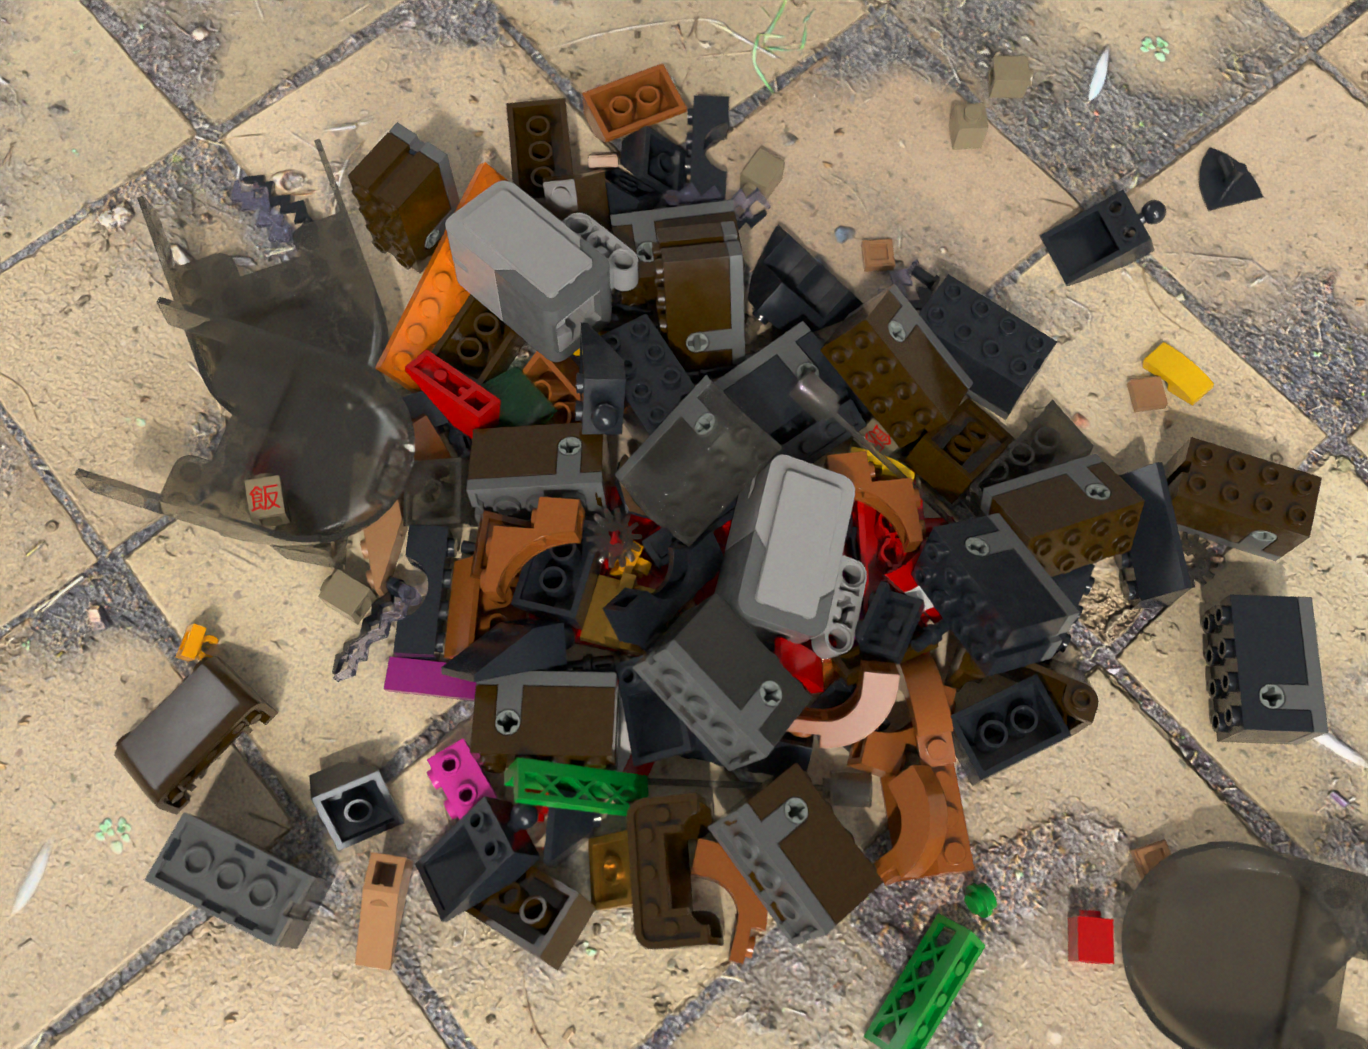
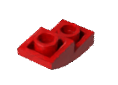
(801, 664)

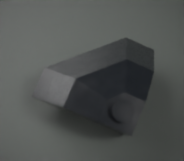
(796, 288)

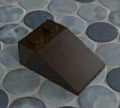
(959, 450)
(537, 915)

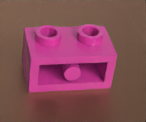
(460, 778)

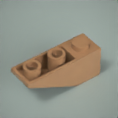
(383, 546)
(382, 909)

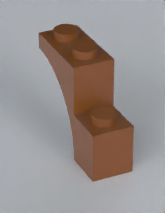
(891, 498)
(554, 523)
(884, 752)

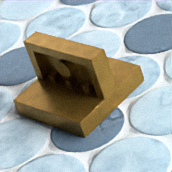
(596, 625)
(610, 871)

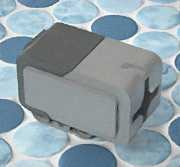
(536, 269)
(788, 559)

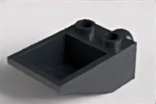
(1096, 241)
(600, 385)
(513, 649)
(651, 724)
(479, 855)

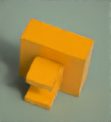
(638, 567)
(192, 643)

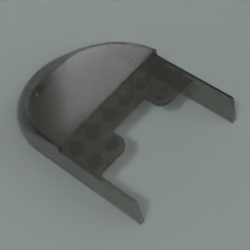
(315, 298)
(299, 414)
(1245, 947)

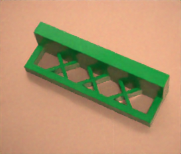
(584, 780)
(919, 1022)

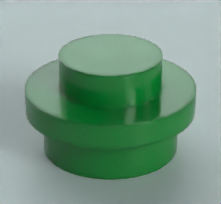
(980, 899)

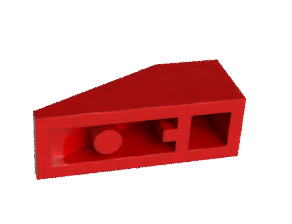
(454, 394)

